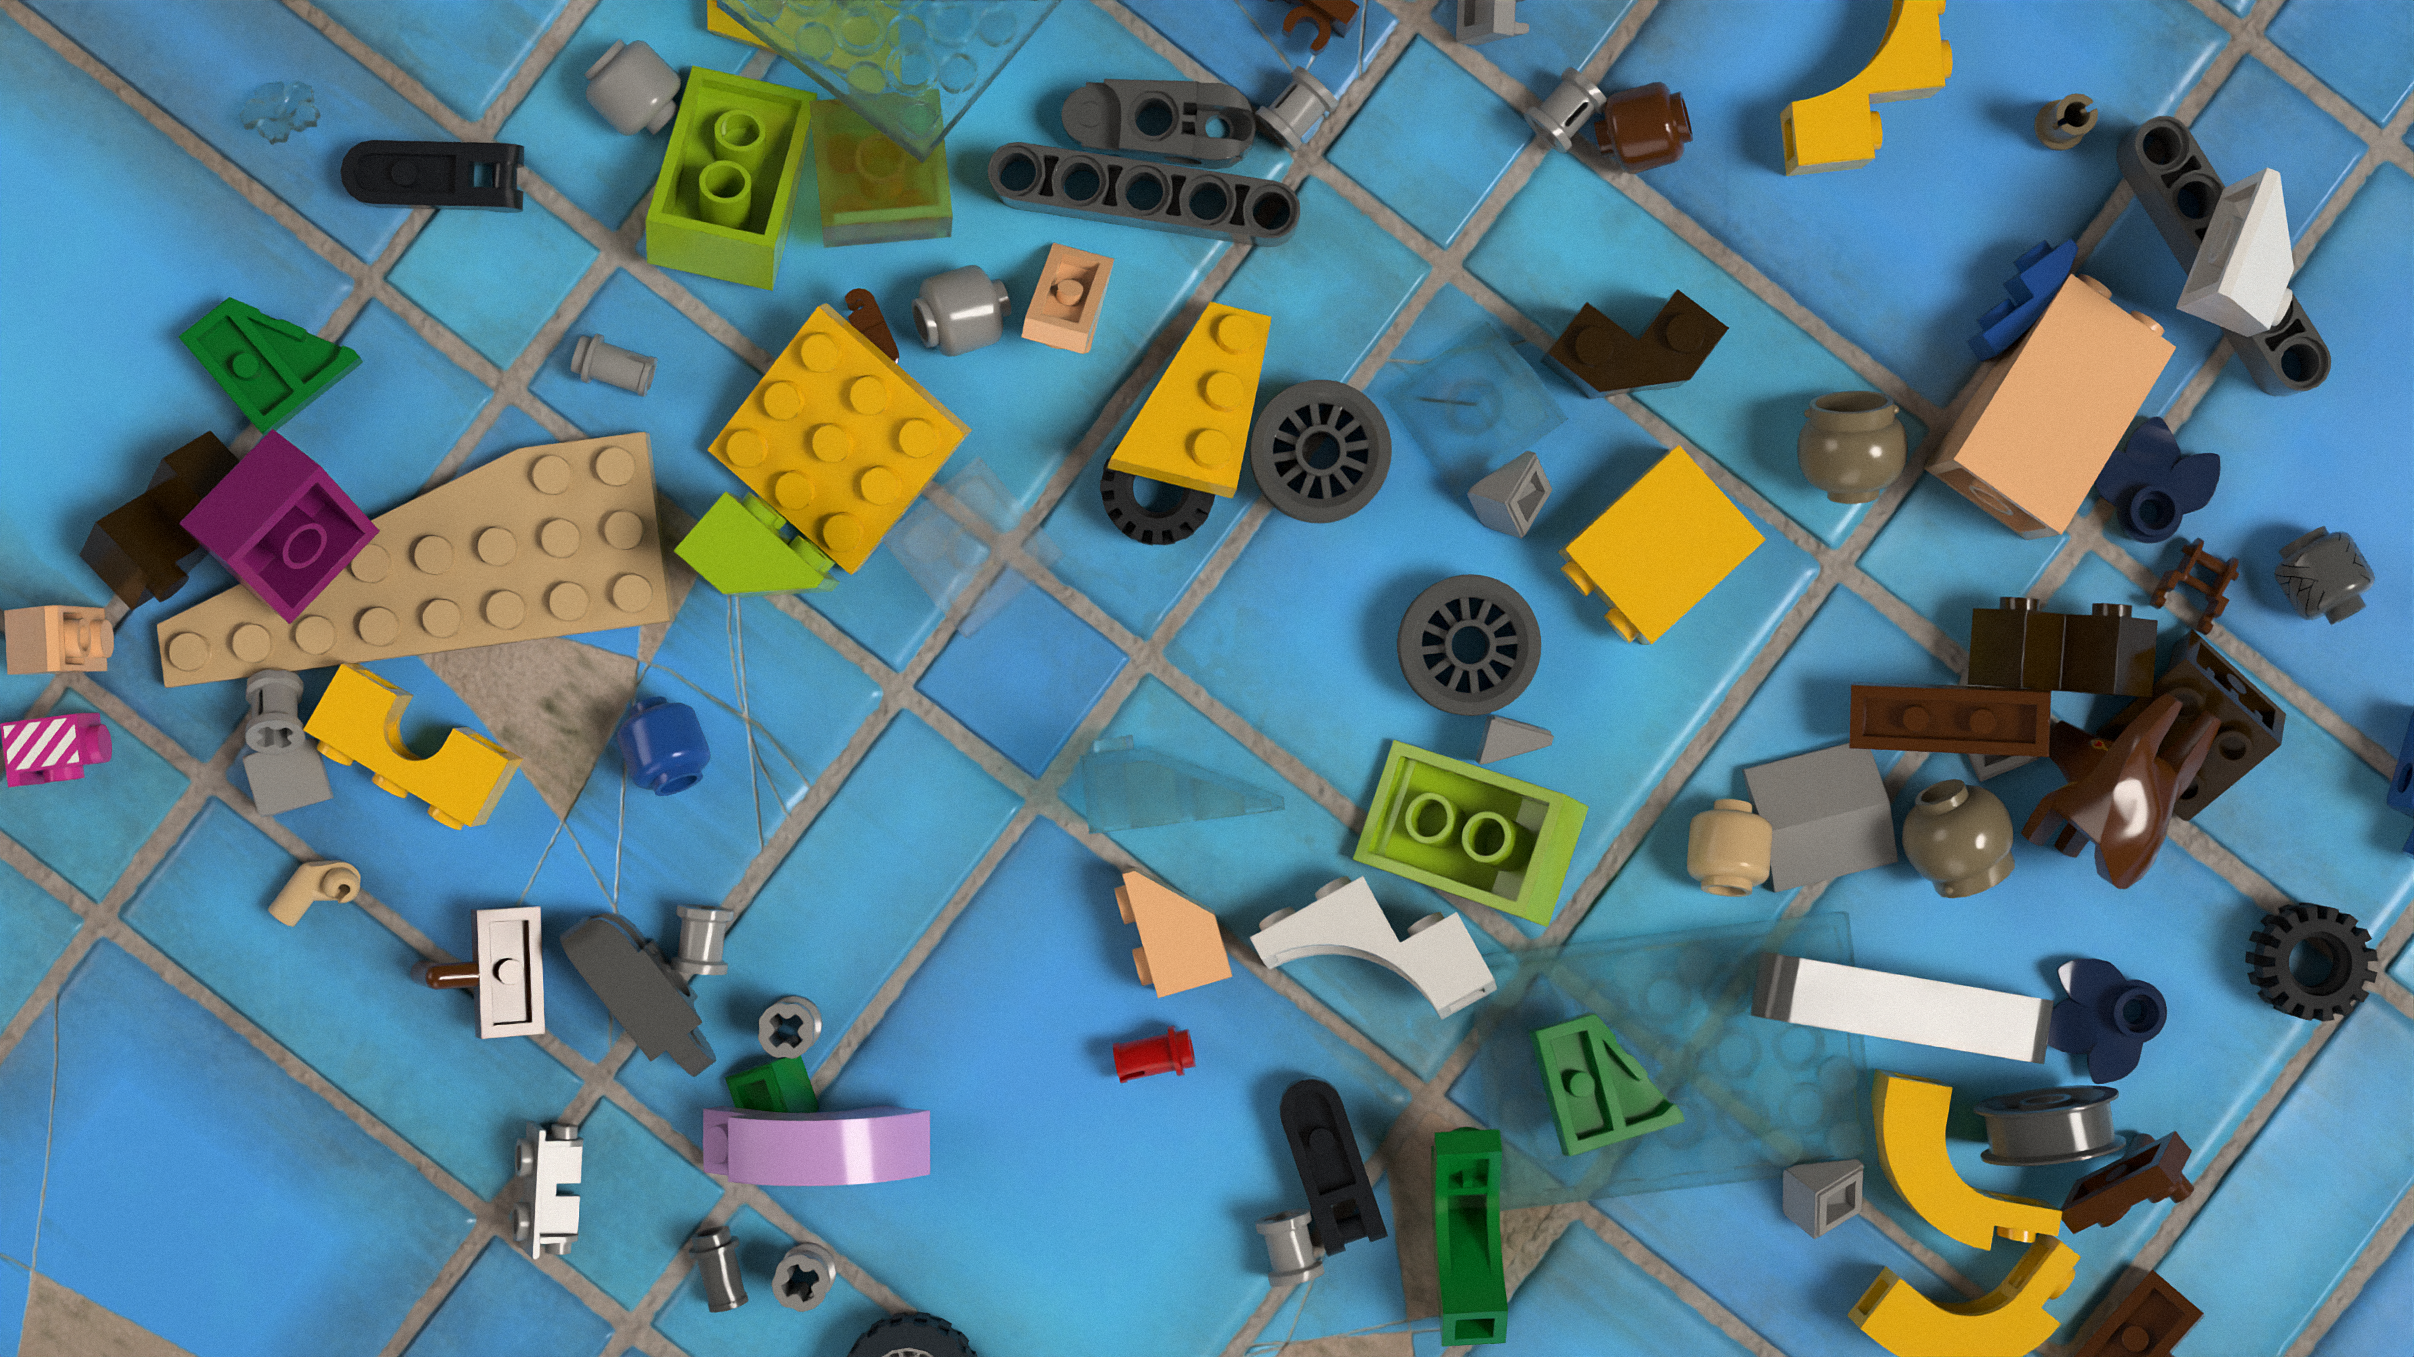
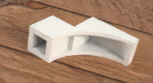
(1349, 922)

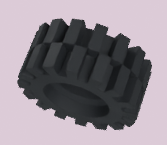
(1149, 526)
(2348, 967)

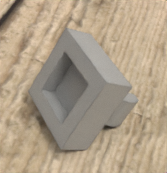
(1487, 21)

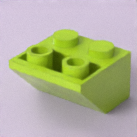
(749, 556)

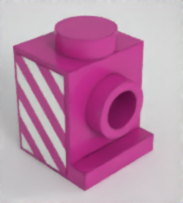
(53, 748)

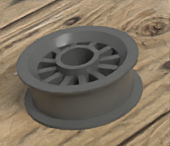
(1340, 398)
(1513, 610)
(2049, 1125)

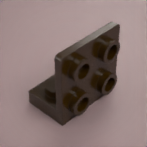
(2207, 681)

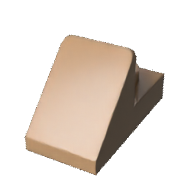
(1068, 299)

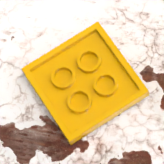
(839, 438)

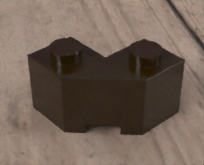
(1609, 361)
(141, 544)
(2063, 651)

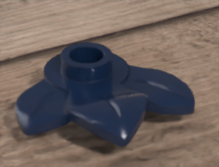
(2156, 473)
(2094, 1020)

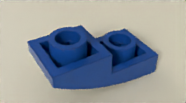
(2033, 288)

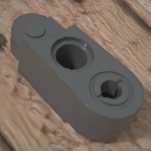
(1106, 114)
(639, 988)

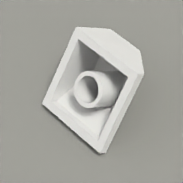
(2243, 259)

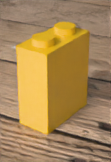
(1659, 547)

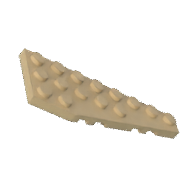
(497, 557)

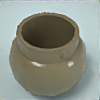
(1852, 445)
(1959, 838)

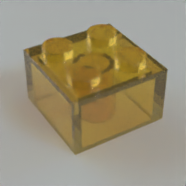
(872, 185)

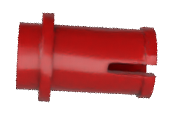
(1154, 1055)

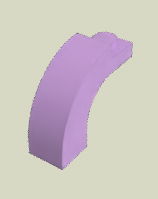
(816, 1147)

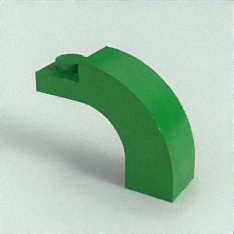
(1468, 1236)

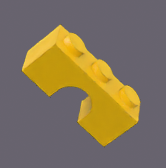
(362, 723)

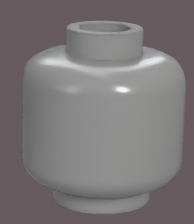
(633, 88)
(960, 310)

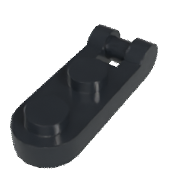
(433, 175)
(1329, 1162)

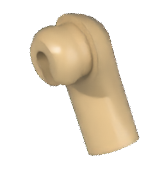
(315, 882)

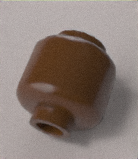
(1644, 127)

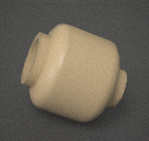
(1729, 849)

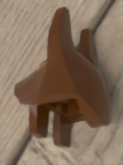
(2120, 789)

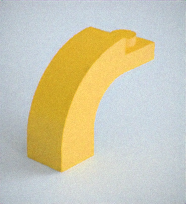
(1913, 1155)
(1996, 1325)

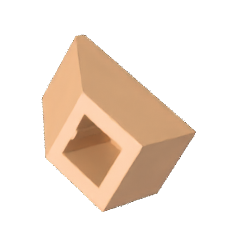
(57, 640)
(1176, 932)

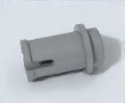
(613, 365)

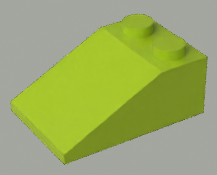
(729, 178)
(1471, 832)

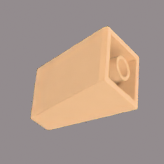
(2053, 410)

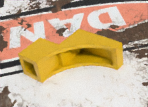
(1838, 127)

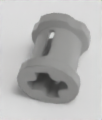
(1297, 108)
(1566, 110)
(274, 708)
(701, 939)
(771, 1022)
(1289, 1247)
(799, 1295)

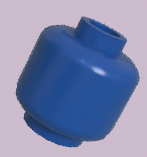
(663, 746)

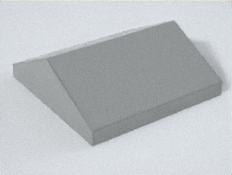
(1824, 815)

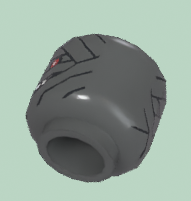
(2324, 575)

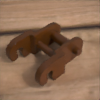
(871, 321)
(2217, 602)

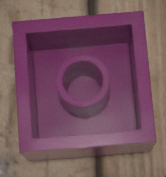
(280, 526)

